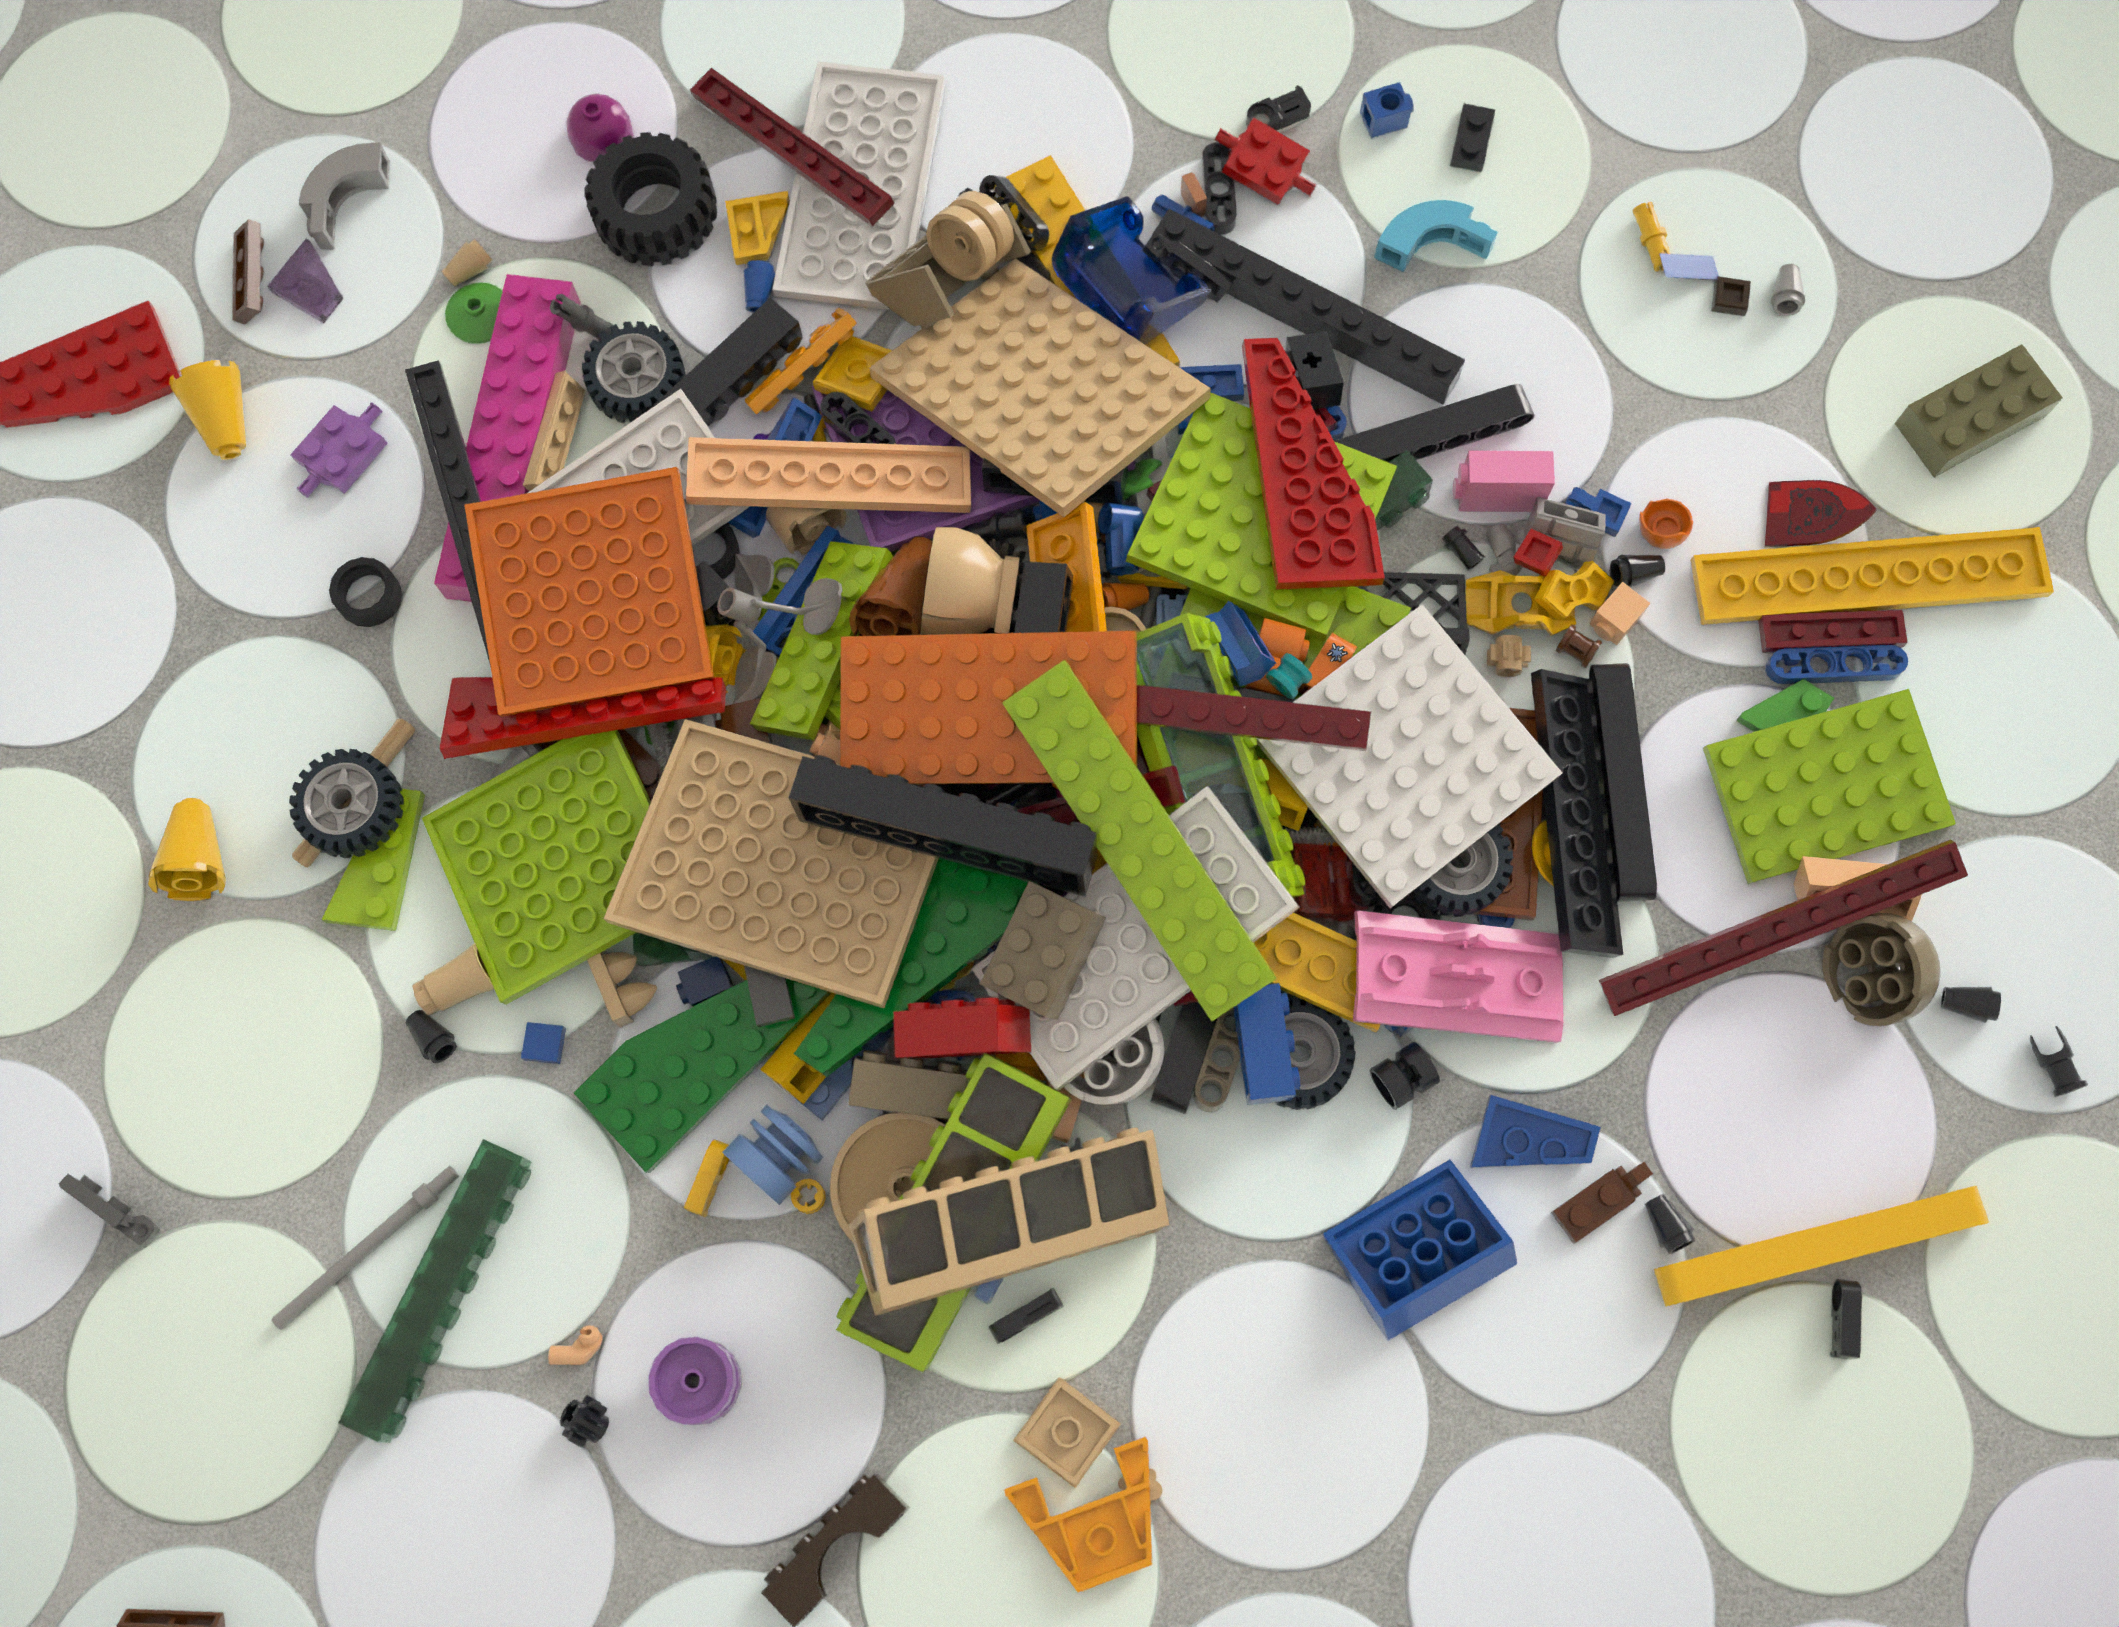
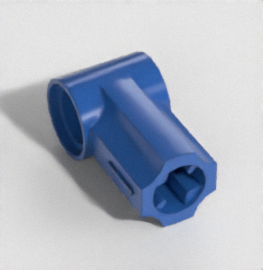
(1120, 528)

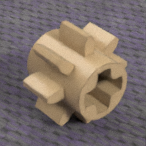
(1508, 655)

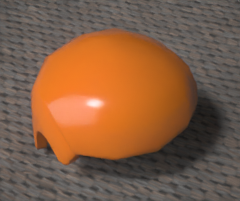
(1665, 523)

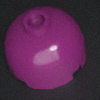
(595, 124)

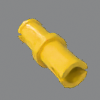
(1652, 233)

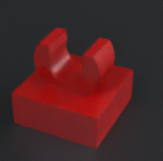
(1538, 552)

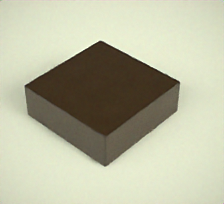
(1731, 296)

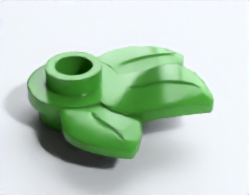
(1138, 477)

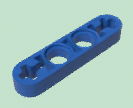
(1837, 669)

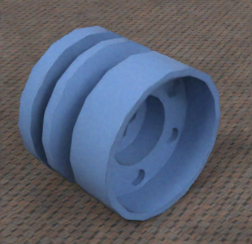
(773, 1154)

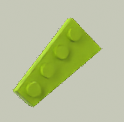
(375, 883)

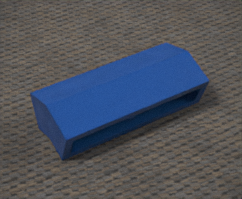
(1242, 644)

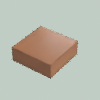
(1193, 194)

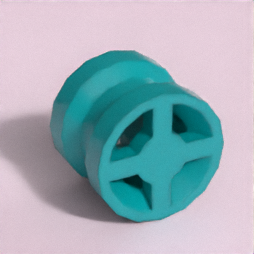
(1289, 676)

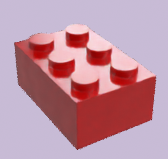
(962, 1029)

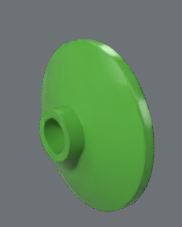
(478, 324)

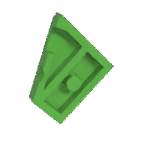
(1786, 706)

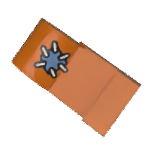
(1332, 655)

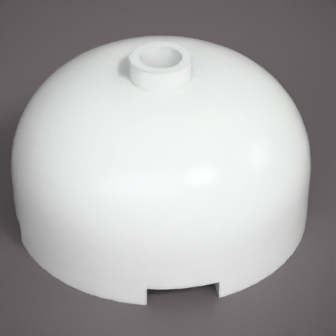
(1127, 1073)

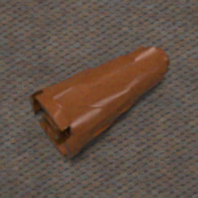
(896, 594)

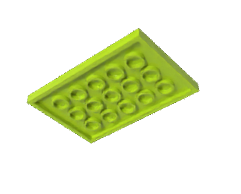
(1828, 785)

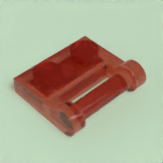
(1318, 898)

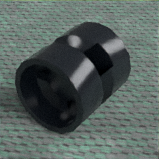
(1393, 1081)

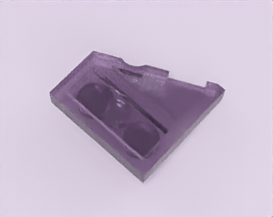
(307, 283)

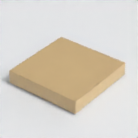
(1067, 1432)

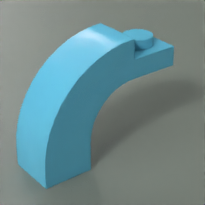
(1432, 223)

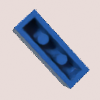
(1266, 1047)

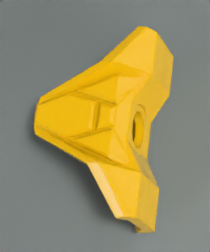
(1491, 607)

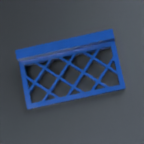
(778, 624)

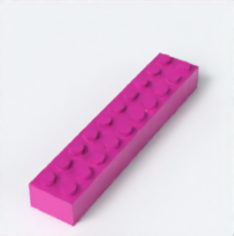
(513, 394)

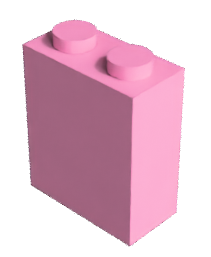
(1503, 480)

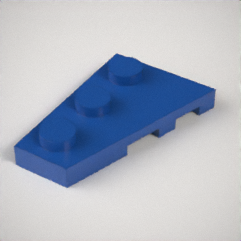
(1531, 1136)

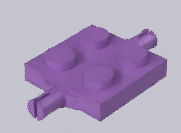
(339, 449)

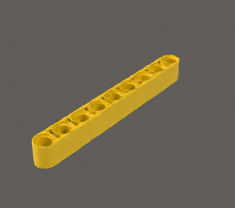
(1820, 1245)

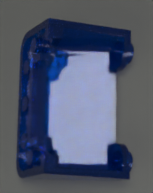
(1110, 273)

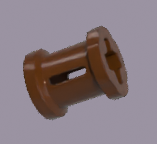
(1578, 646)

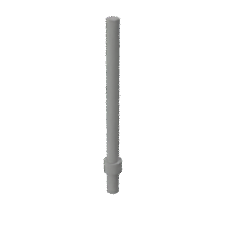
(422, 1197)

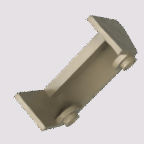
(919, 287)

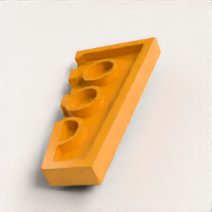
(822, 339)

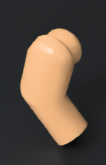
(580, 1351)

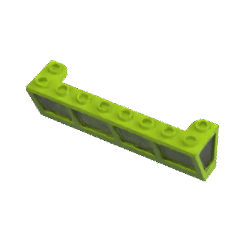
(992, 1124)

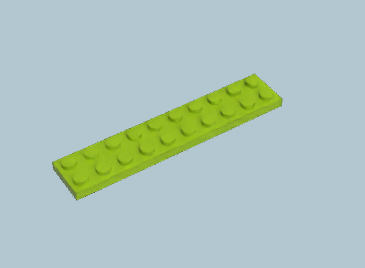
(1139, 841)

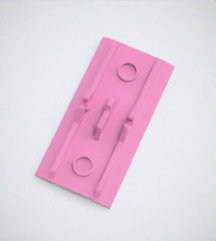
(1458, 977)

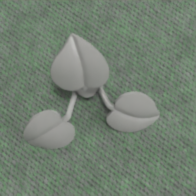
(752, 581)

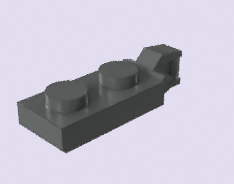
(114, 1211)

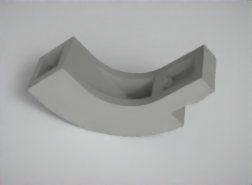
(335, 180)

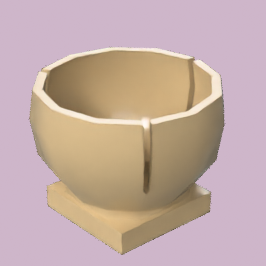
(967, 585)

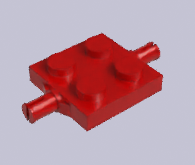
(1265, 161)

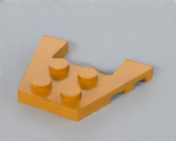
(1099, 1537)

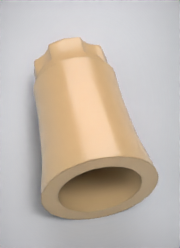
(453, 982)

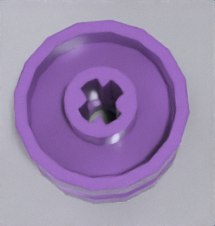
(671, 1381)

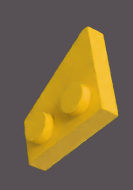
(755, 225)

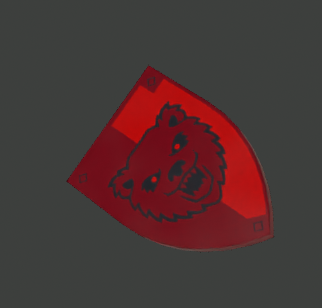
(1813, 512)

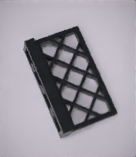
(1459, 635)

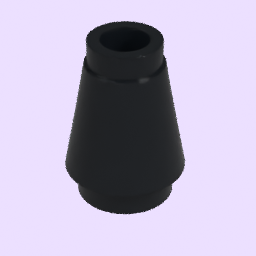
(1636, 569)
(1973, 1002)
(431, 1037)
(1669, 1225)

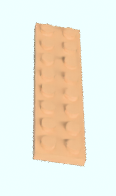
(828, 475)

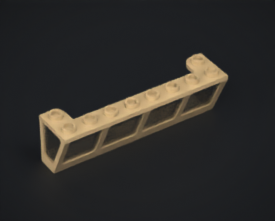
(1009, 1220)

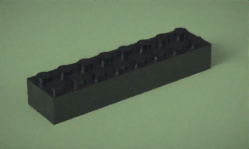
(944, 824)

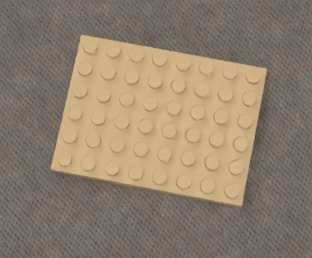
(1040, 386)
(749, 883)

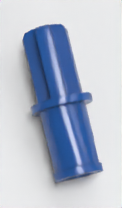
(1163, 203)

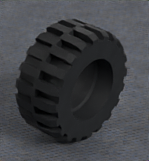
(643, 163)

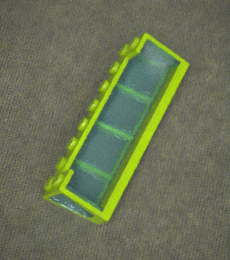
(1188, 657)

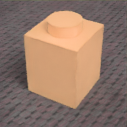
(1619, 614)

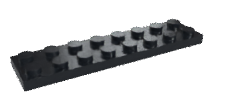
(1577, 816)

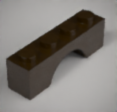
(799, 1585)

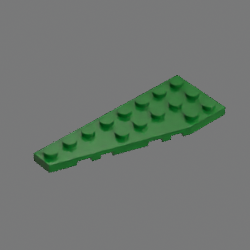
(957, 923)
(683, 1068)

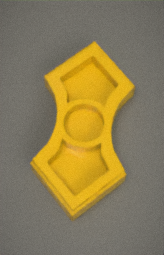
(1564, 592)

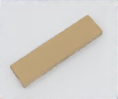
(555, 430)

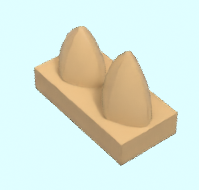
(620, 1000)

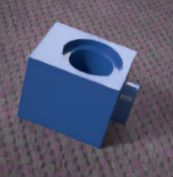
(1383, 121)

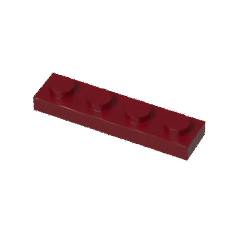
(1832, 629)

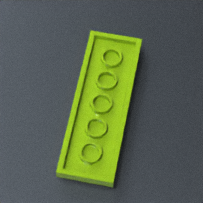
(810, 663)

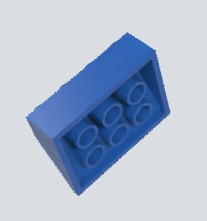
(1421, 1249)

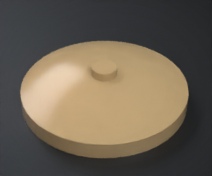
(879, 1162)

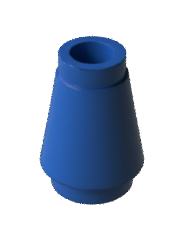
(758, 283)

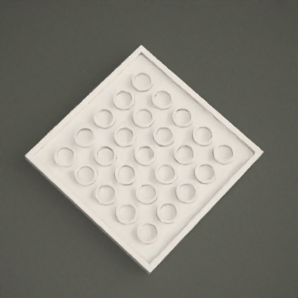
(1437, 761)

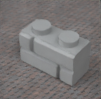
(1575, 527)

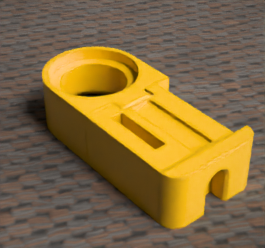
(707, 1179)

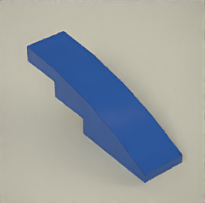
(795, 424)

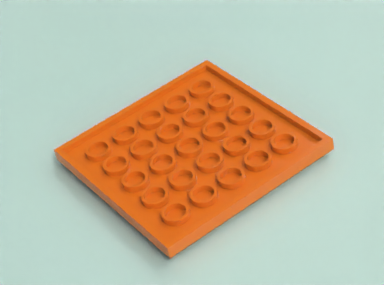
(588, 591)

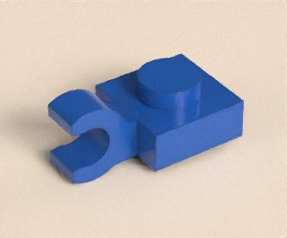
(1604, 502)

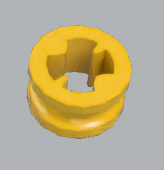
(820, 1196)

